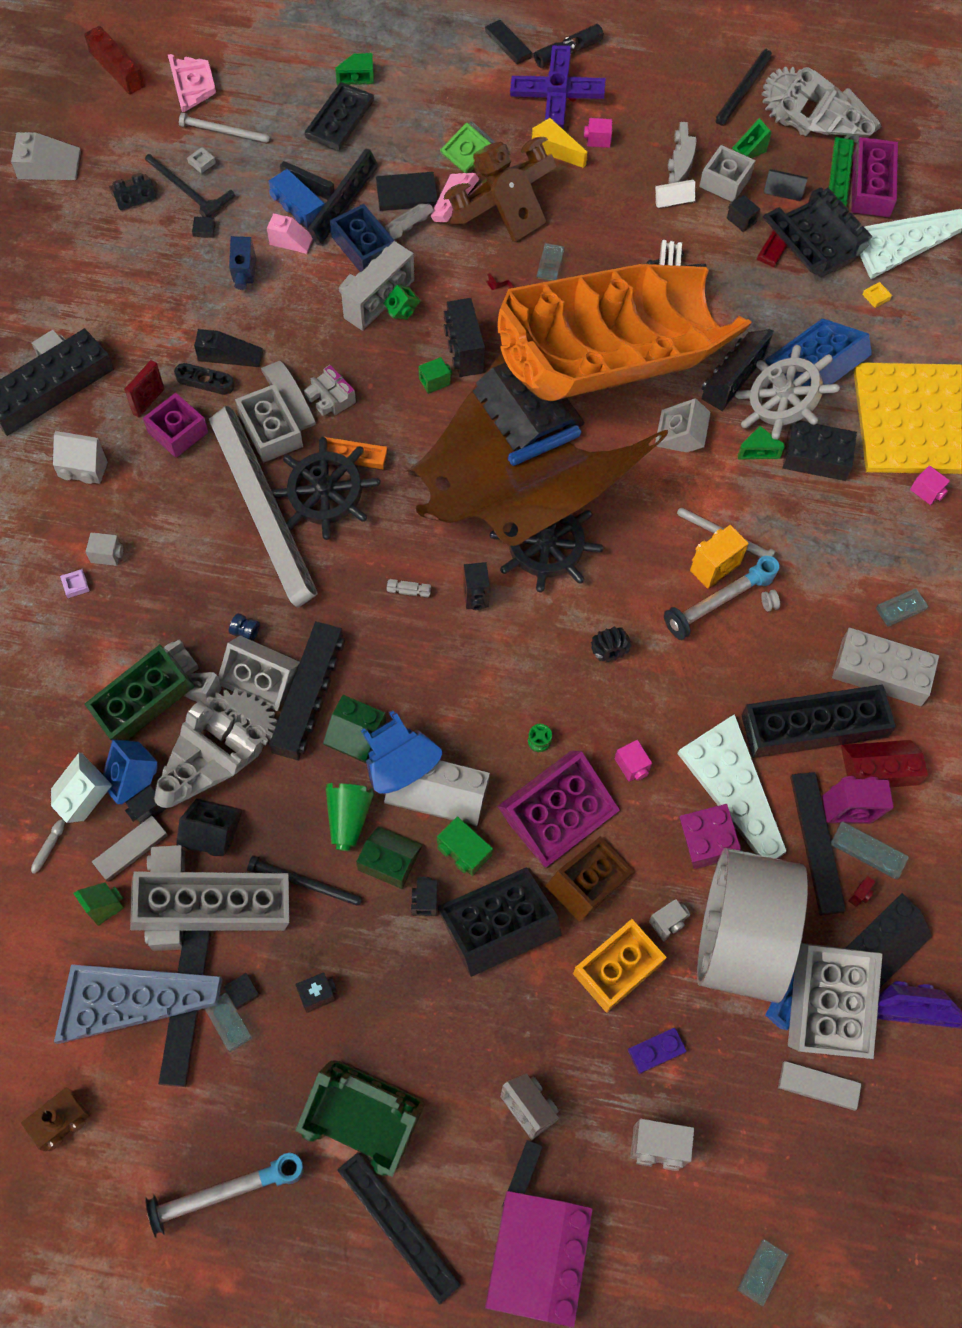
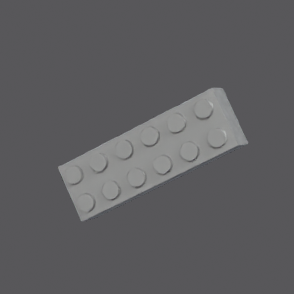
(209, 901)

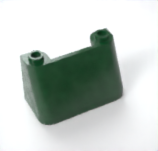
(361, 1114)

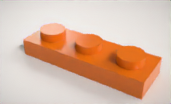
(373, 456)

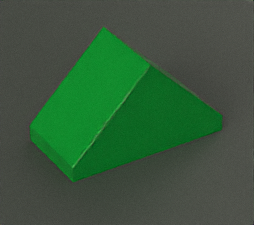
(754, 141)
(760, 446)

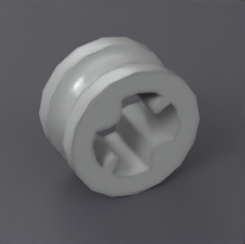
(770, 600)

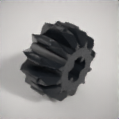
(610, 644)

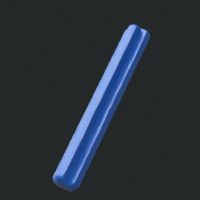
(544, 445)

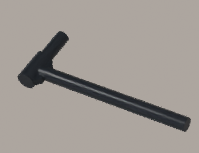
(208, 207)

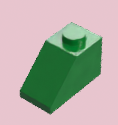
(356, 70)
(99, 902)

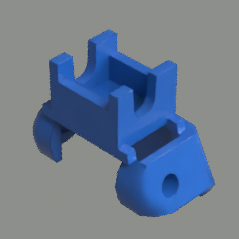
(398, 755)

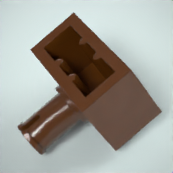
(55, 1120)

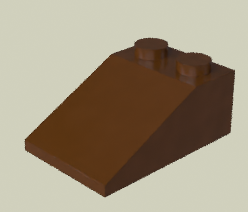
(589, 878)

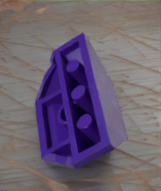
(918, 1006)

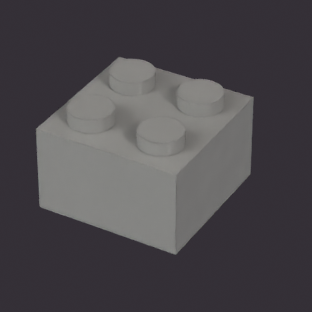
(727, 173)
(661, 1143)

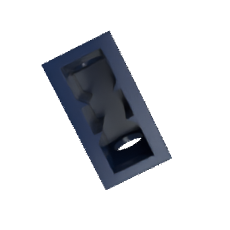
(242, 267)

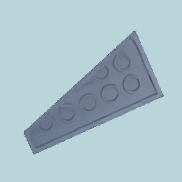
(118, 998)

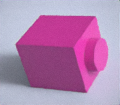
(598, 132)
(930, 485)
(633, 761)

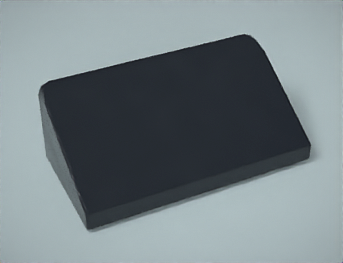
(785, 185)

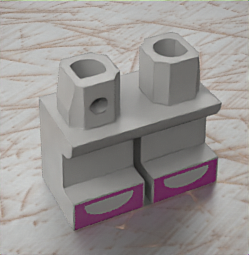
(332, 391)

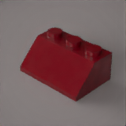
(891, 760)

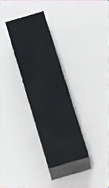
(524, 1168)

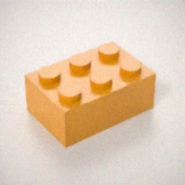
(619, 965)

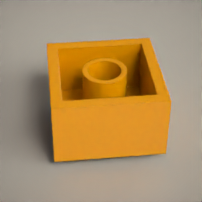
(718, 556)

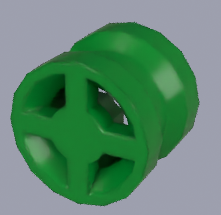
(539, 732)

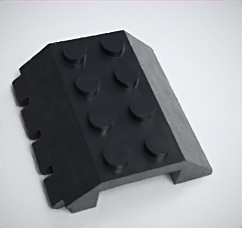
(820, 232)
(521, 410)

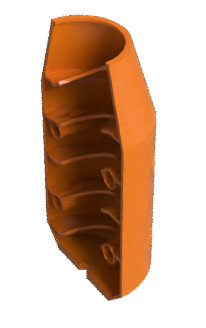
(609, 328)

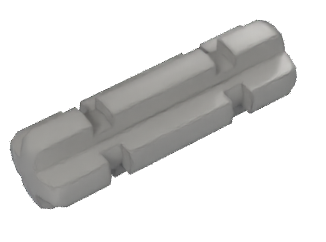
(408, 588)

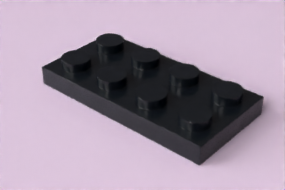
(339, 116)

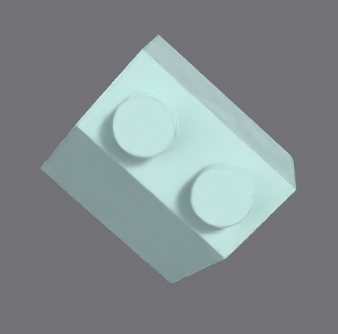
(78, 790)

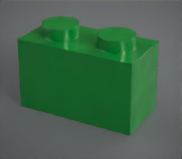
(464, 846)

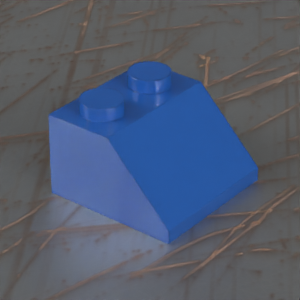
(128, 769)

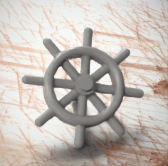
(786, 391)

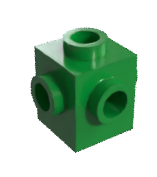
(401, 302)

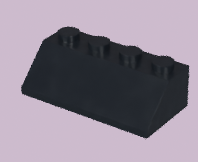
(736, 368)
(895, 934)

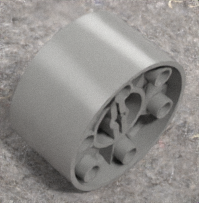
(752, 925)

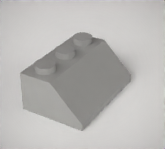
(258, 671)

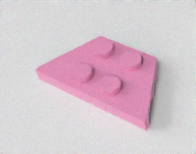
(192, 81)

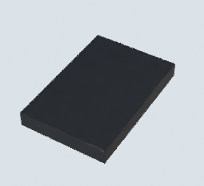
(406, 190)

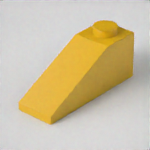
(560, 143)

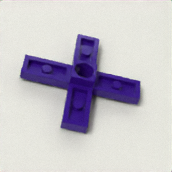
(556, 95)

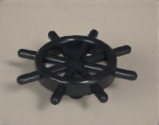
(325, 487)
(548, 543)

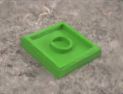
(462, 147)

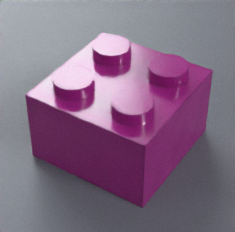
(175, 425)
(857, 800)
(708, 834)

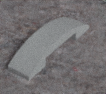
(280, 376)

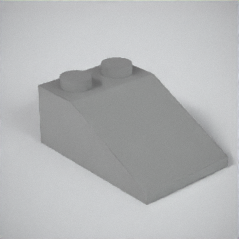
(44, 158)
(528, 1105)

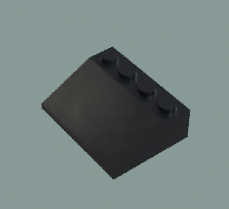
(500, 921)

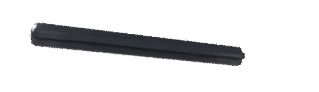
(743, 87)

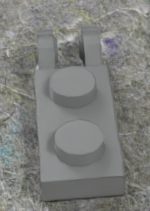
(406, 220)

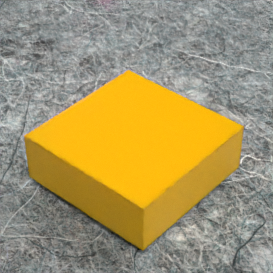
(877, 295)

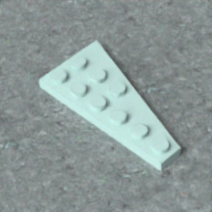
(906, 238)
(729, 776)

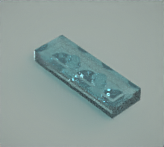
(869, 850)

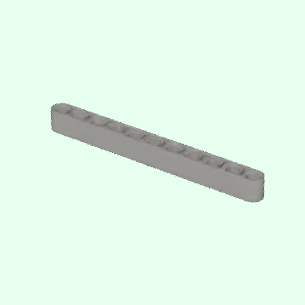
(263, 507)

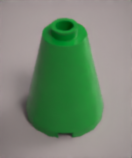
(347, 813)

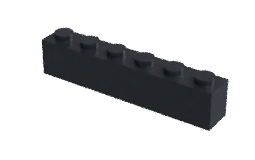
(307, 691)

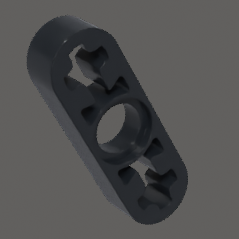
(210, 385)

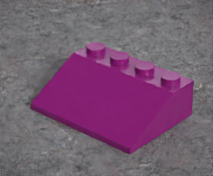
(559, 807)
(539, 1259)

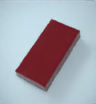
(772, 250)

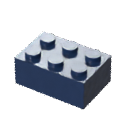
(360, 236)

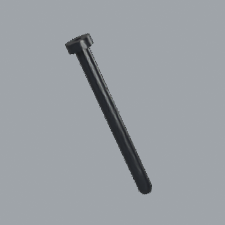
(256, 865)

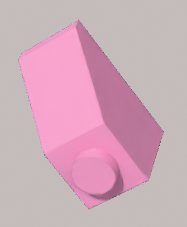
(288, 234)

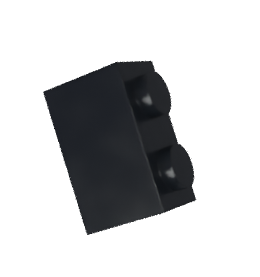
(208, 827)

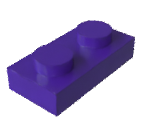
(657, 1050)

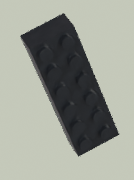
(51, 379)
(817, 721)

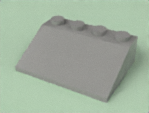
(835, 1001)

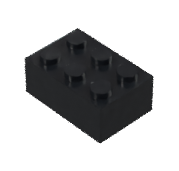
(464, 337)
(820, 450)

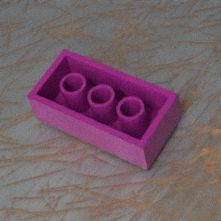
(874, 177)

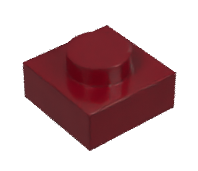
(863, 892)

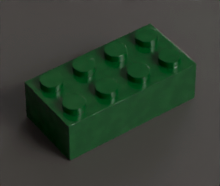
(139, 694)

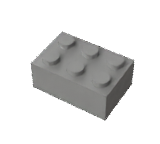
(269, 423)

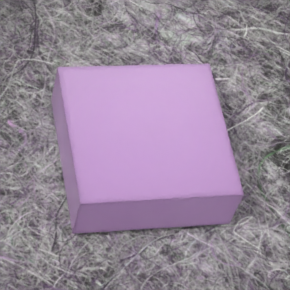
(74, 583)

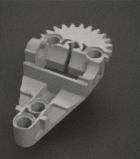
(832, 114)
(199, 762)

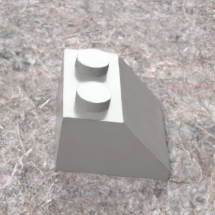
(686, 426)
(78, 457)

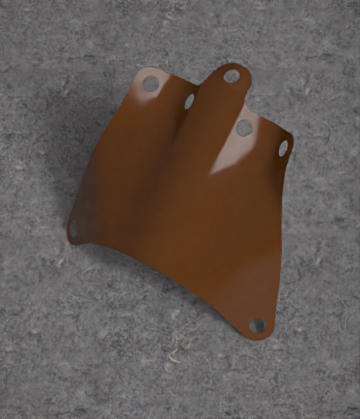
(529, 494)

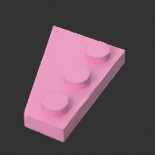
(443, 208)

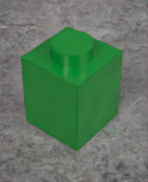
(434, 375)

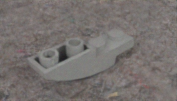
(682, 156)

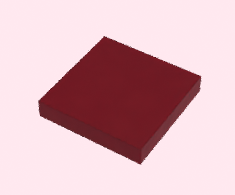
(144, 388)

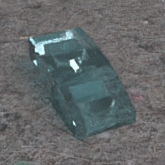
(550, 262)

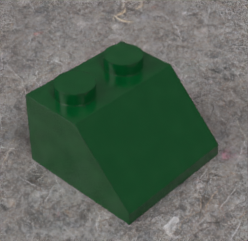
(345, 727)
(388, 857)

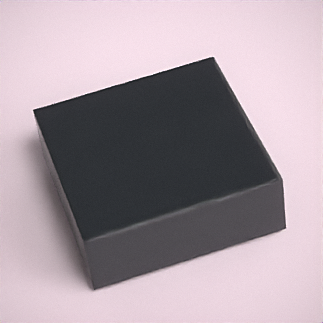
(203, 227)
(241, 991)

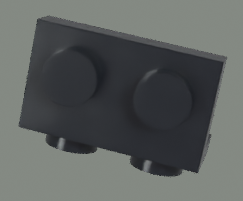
(132, 191)

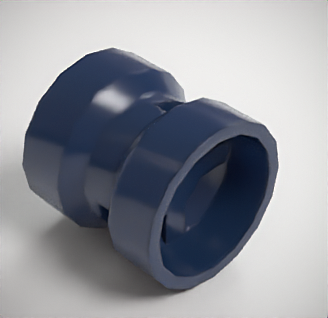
(243, 627)

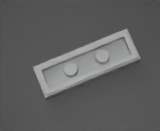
(129, 848)
(819, 1085)

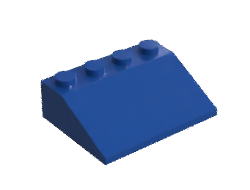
(843, 343)

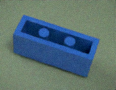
(295, 197)

